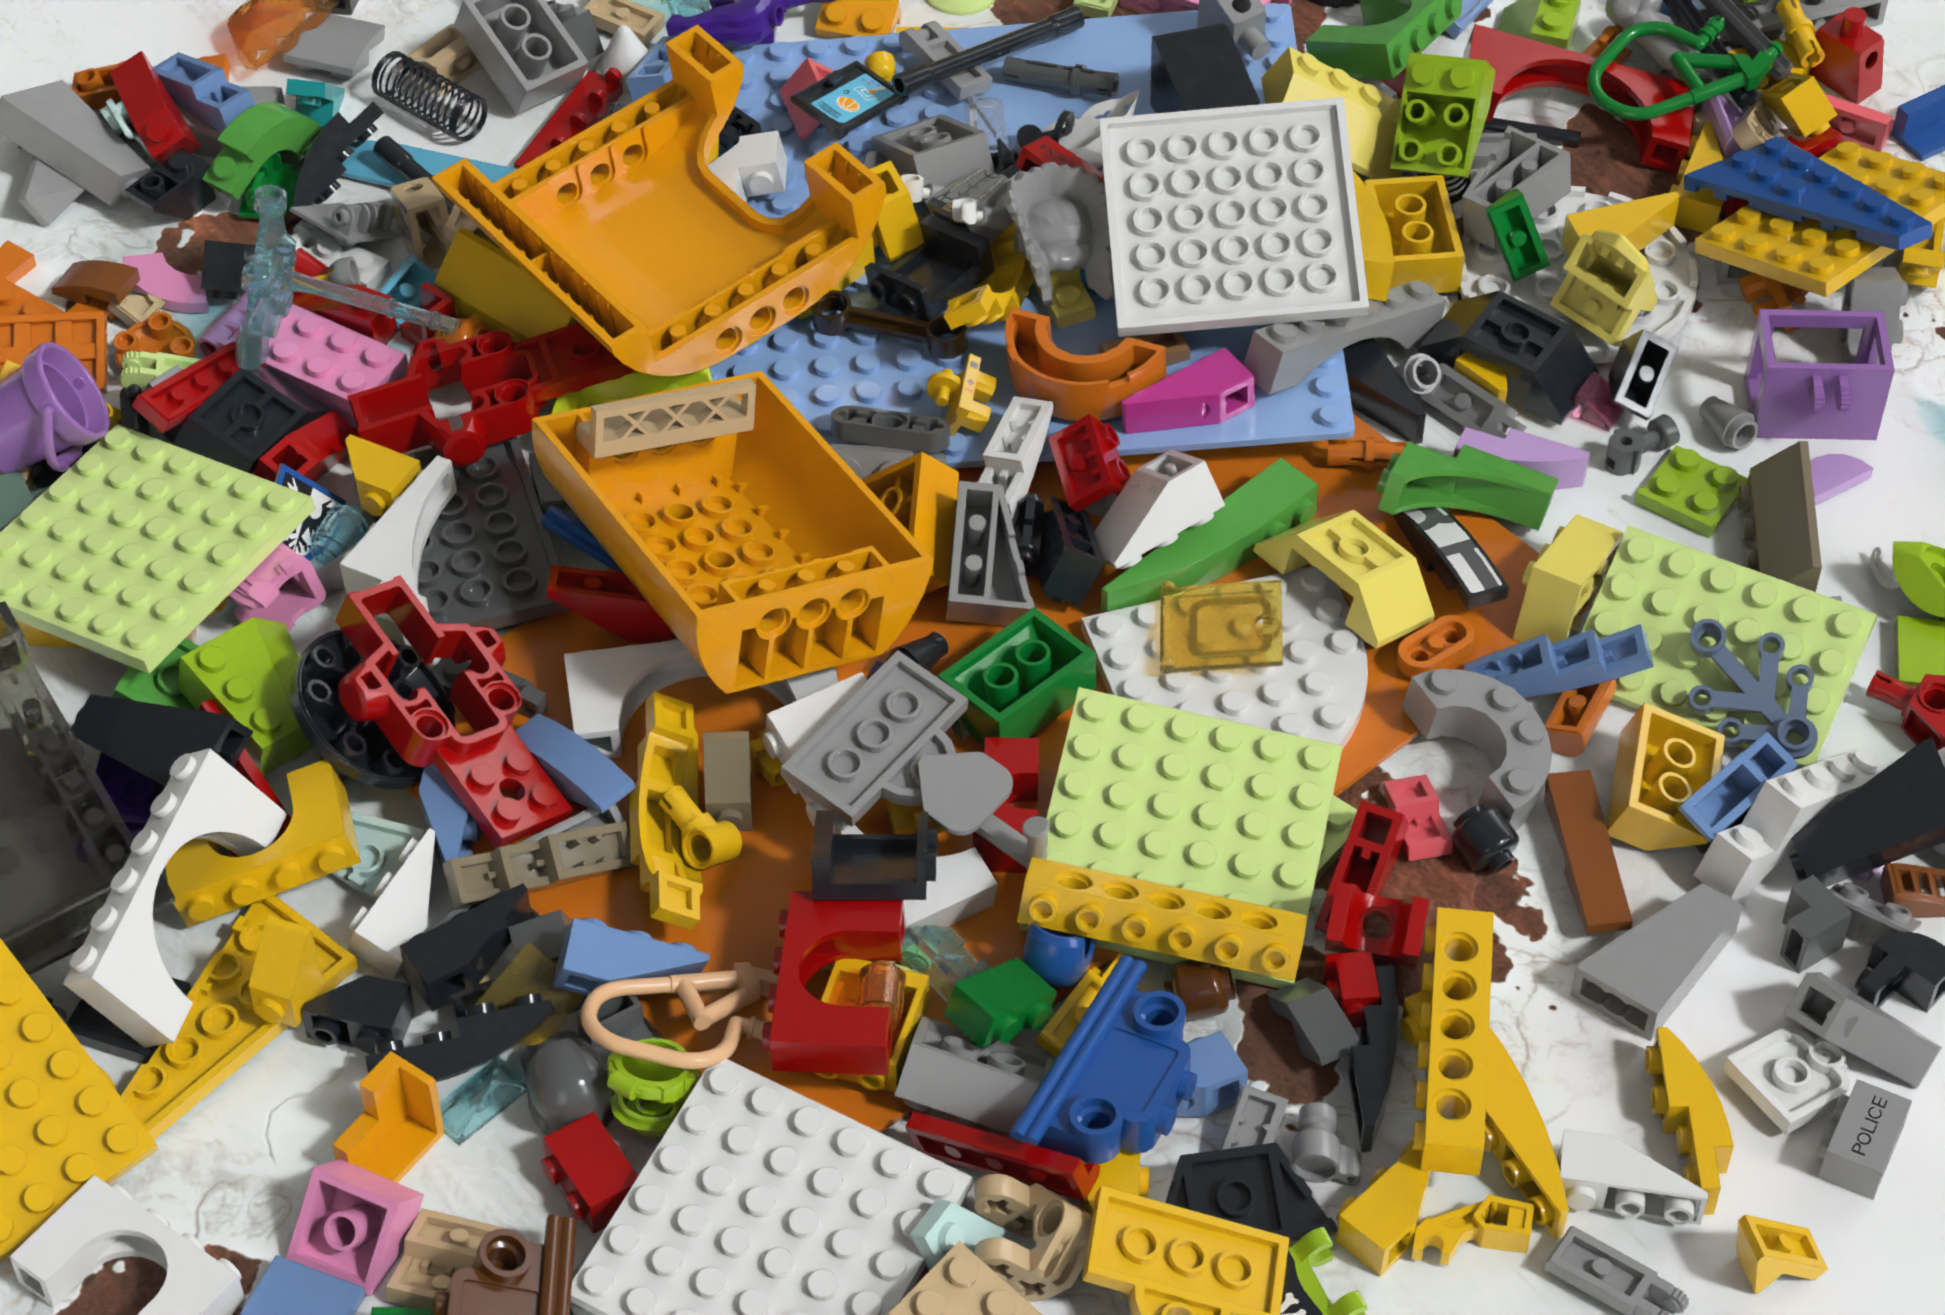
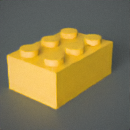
(1421, 231)

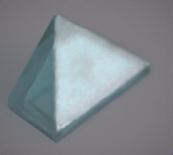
(481, 1099)

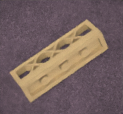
(686, 421)

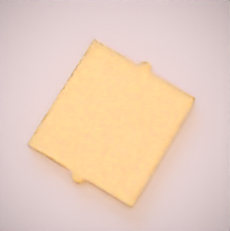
(531, 974)

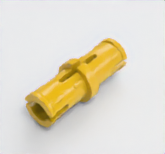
(1800, 32)

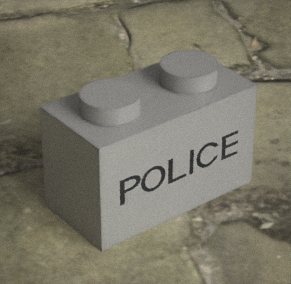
(1864, 1138)

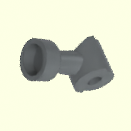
(1628, 446)

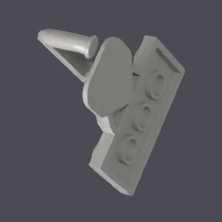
(889, 735)

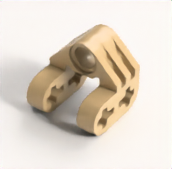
(1038, 1214)

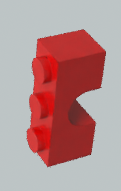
(1021, 759)

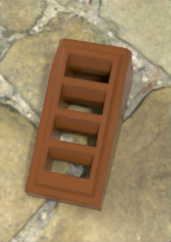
(1902, 877)

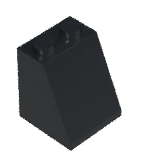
(1198, 71)

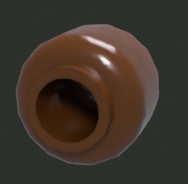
(1202, 988)

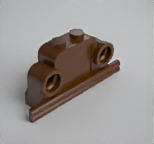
(515, 1275)

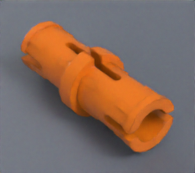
(1362, 452)

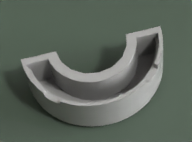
(1496, 722)

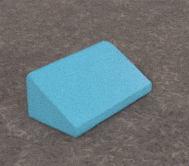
(407, 281)

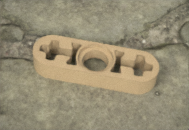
(1755, 126)

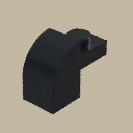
(1905, 965)

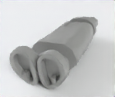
(1630, 12)

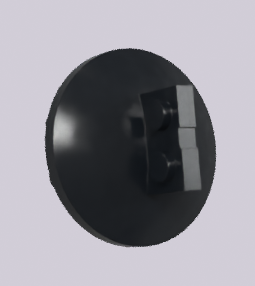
(351, 746)

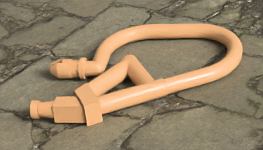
(745, 979)

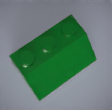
(1021, 678)

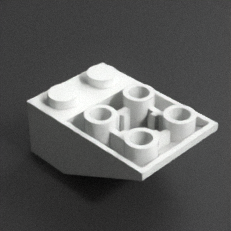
(1156, 506)

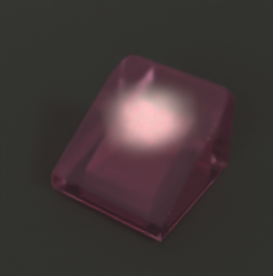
(1595, 405)

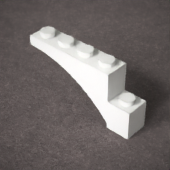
(753, 165)
(398, 539)
(1781, 810)

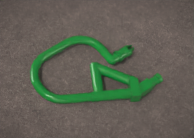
(1746, 71)

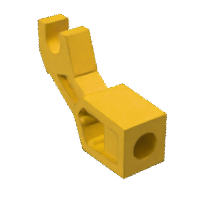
(1470, 1223)

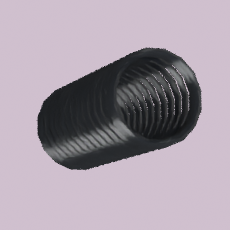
(456, 112)

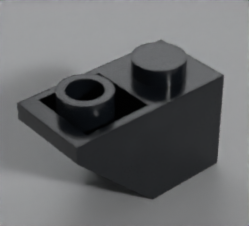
(174, 186)
(360, 1013)

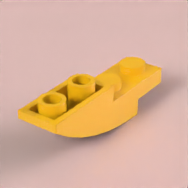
(1691, 1110)

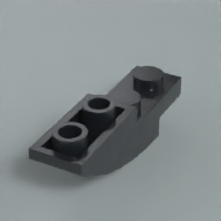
(322, 159)
(482, 1038)

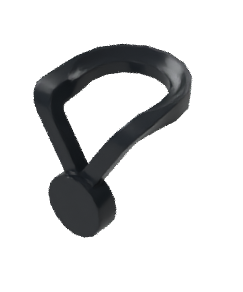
(1031, 133)

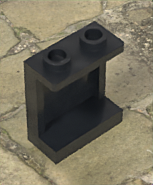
(936, 271)
(872, 863)

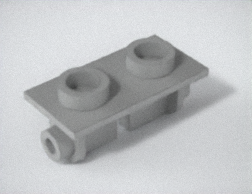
(1880, 917)

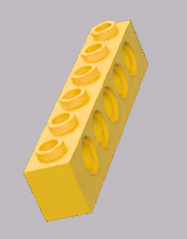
(1162, 918)
(1459, 971)

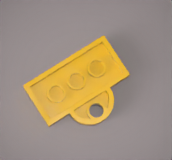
(1182, 1259)

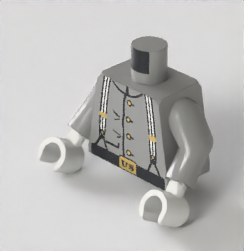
(970, 202)

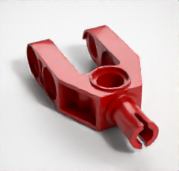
(1920, 705)

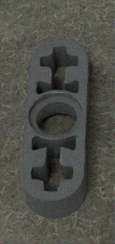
(890, 429)

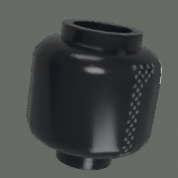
(1485, 838)

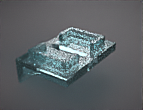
(941, 955)

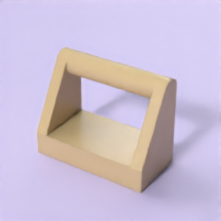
(453, 61)

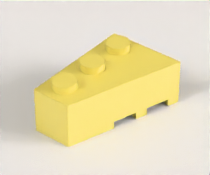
(1565, 579)

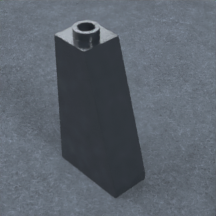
(156, 735)
(1879, 822)

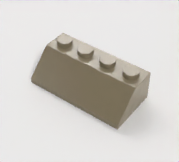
(1782, 518)

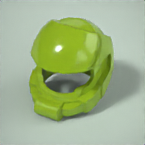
(648, 1092)

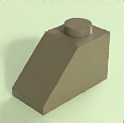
(728, 778)

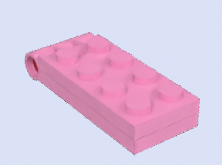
(316, 355)

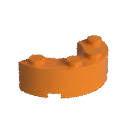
(1077, 382)

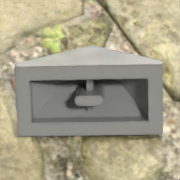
(47, 192)

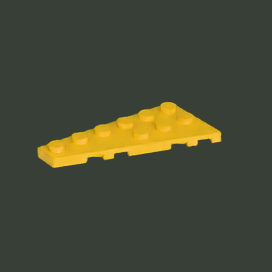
(222, 1023)

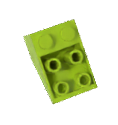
(1442, 114)

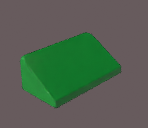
(1517, 235)

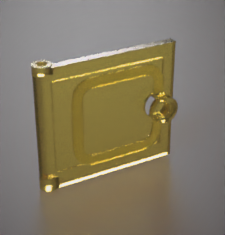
(1216, 626)

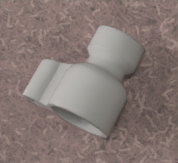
(1317, 1150)

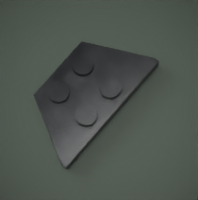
(1248, 1188)

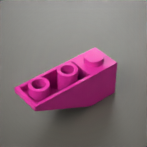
(1195, 396)

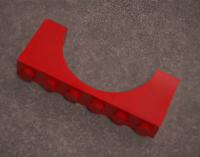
(1531, 64)

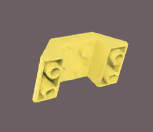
(1363, 562)

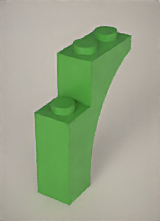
(1465, 482)

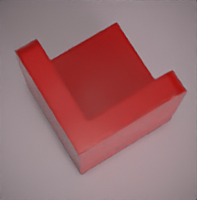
(432, 300)

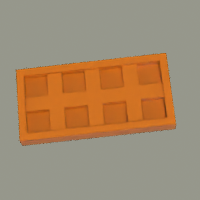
(79, 332)

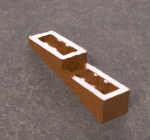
(1587, 851)

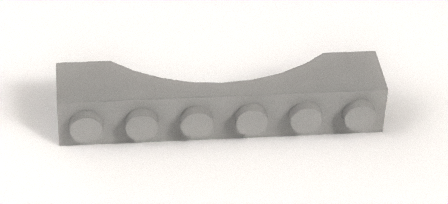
(1290, 351)

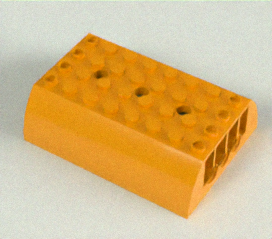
(747, 541)

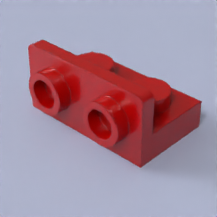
(1088, 461)

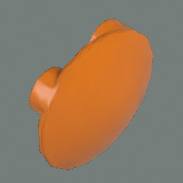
(155, 335)

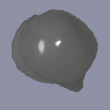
(565, 1082)

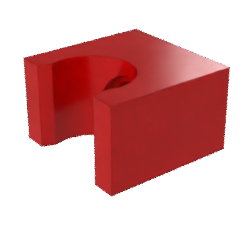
(1353, 908)

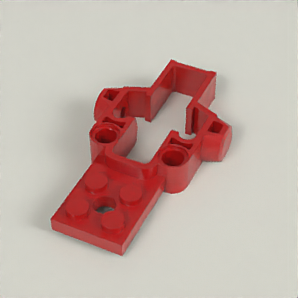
(493, 374)
(421, 731)

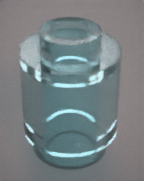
(337, 532)

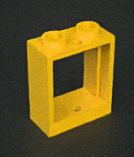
(843, 986)

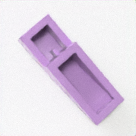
(1534, 452)

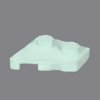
(946, 1225)

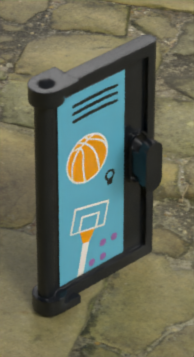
(847, 99)

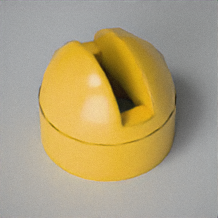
(882, 64)

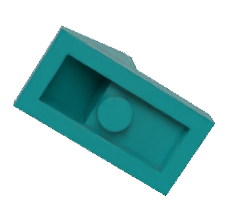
(316, 99)

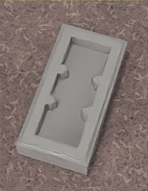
(1254, 1118)

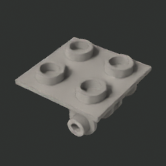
(351, 222)

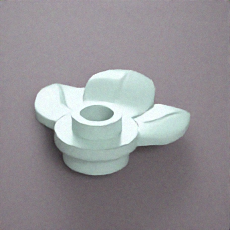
(120, 123)

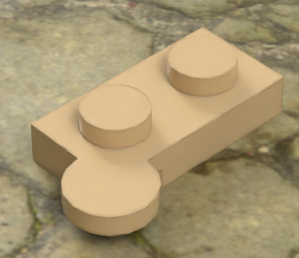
(612, 14)

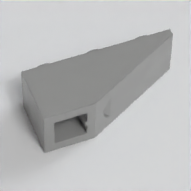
(1861, 1028)

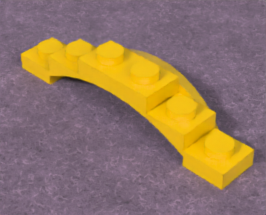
(998, 292)
(665, 760)

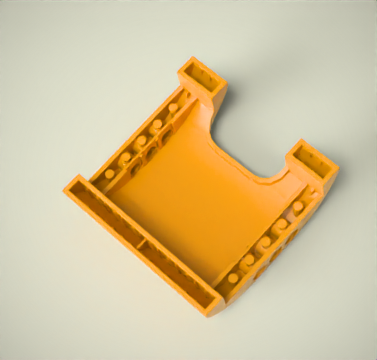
(654, 243)

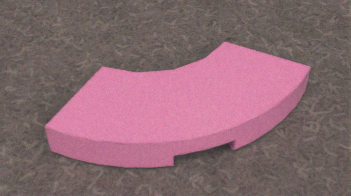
(177, 289)

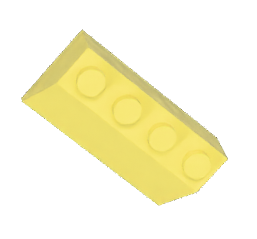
(1369, 113)

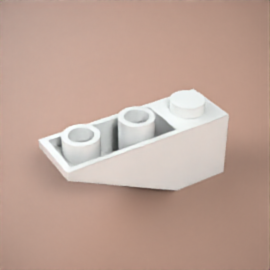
(399, 910)
(1616, 1178)

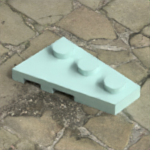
(379, 848)

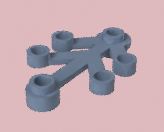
(1755, 695)

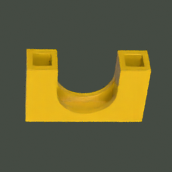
(313, 846)

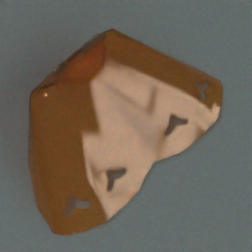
(265, 20)

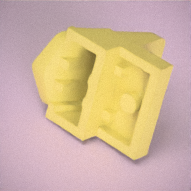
(1605, 285)

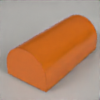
(1577, 717)

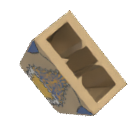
(421, 209)

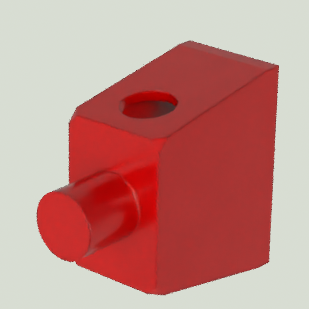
(1851, 56)

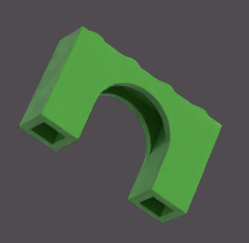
(1388, 35)

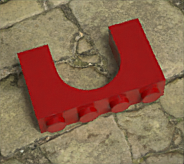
(821, 1035)

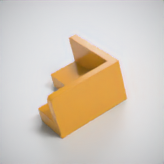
(397, 1122)

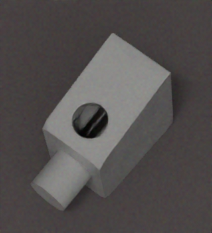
(1244, 20)

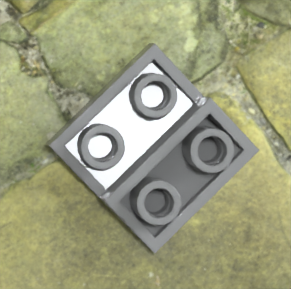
(336, 46)

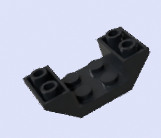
(1519, 342)
(247, 418)

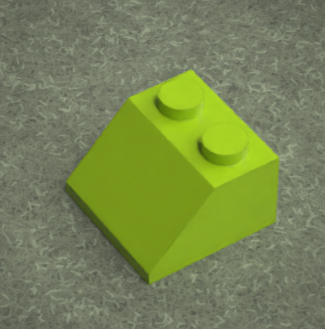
(1542, 20)

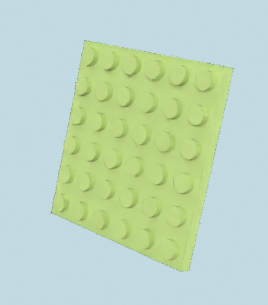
(140, 546)
(1191, 806)

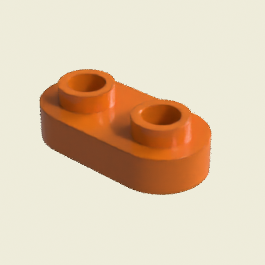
(1429, 646)

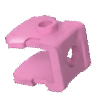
(279, 589)

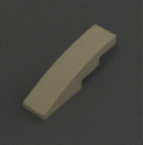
(539, 863)

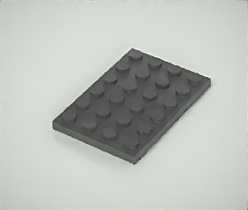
(488, 546)

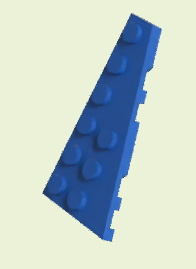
(1798, 185)

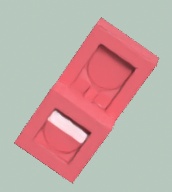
(1419, 802)

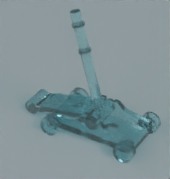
(272, 279)

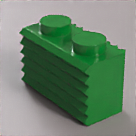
(1000, 1003)

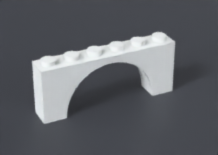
(614, 682)
(962, 879)
(120, 962)

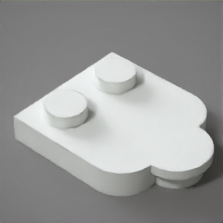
(1790, 1076)

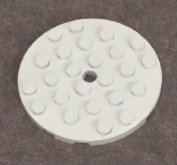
(1667, 256)

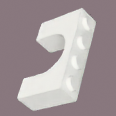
(107, 1225)

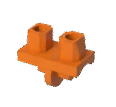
(1779, 294)

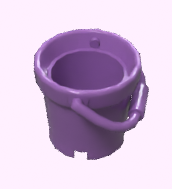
(49, 410)

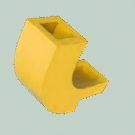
(1924, 260)

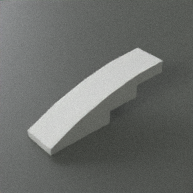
(1017, 449)

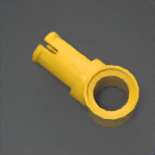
(704, 839)

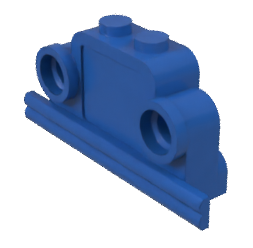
(1115, 1075)

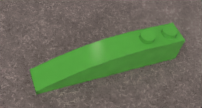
(1202, 554)

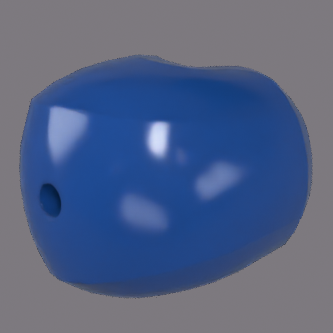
(1057, 955)

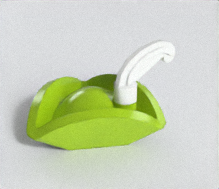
(1917, 571)

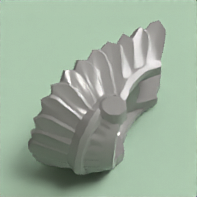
(1062, 225)

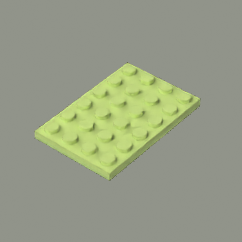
(1675, 586)

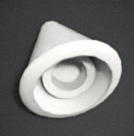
(623, 52)

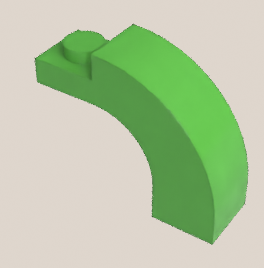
(252, 140)

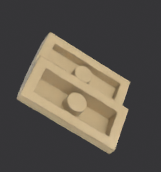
(432, 1254)

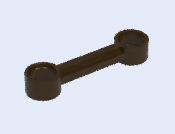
(888, 325)

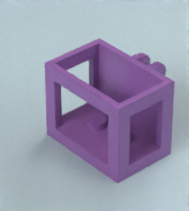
(1819, 397)

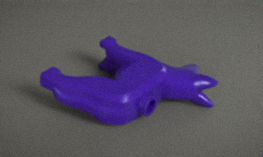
(737, 21)

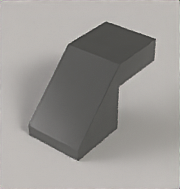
(1317, 1020)

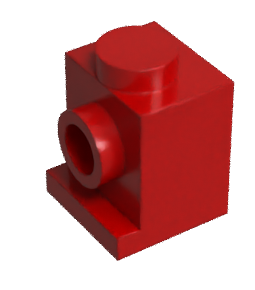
(1352, 982)

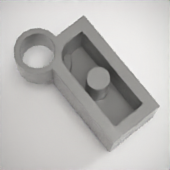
(1873, 291)

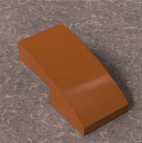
(97, 280)

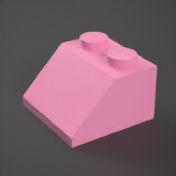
(353, 1223)

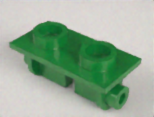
(270, 173)

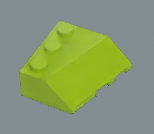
(250, 682)

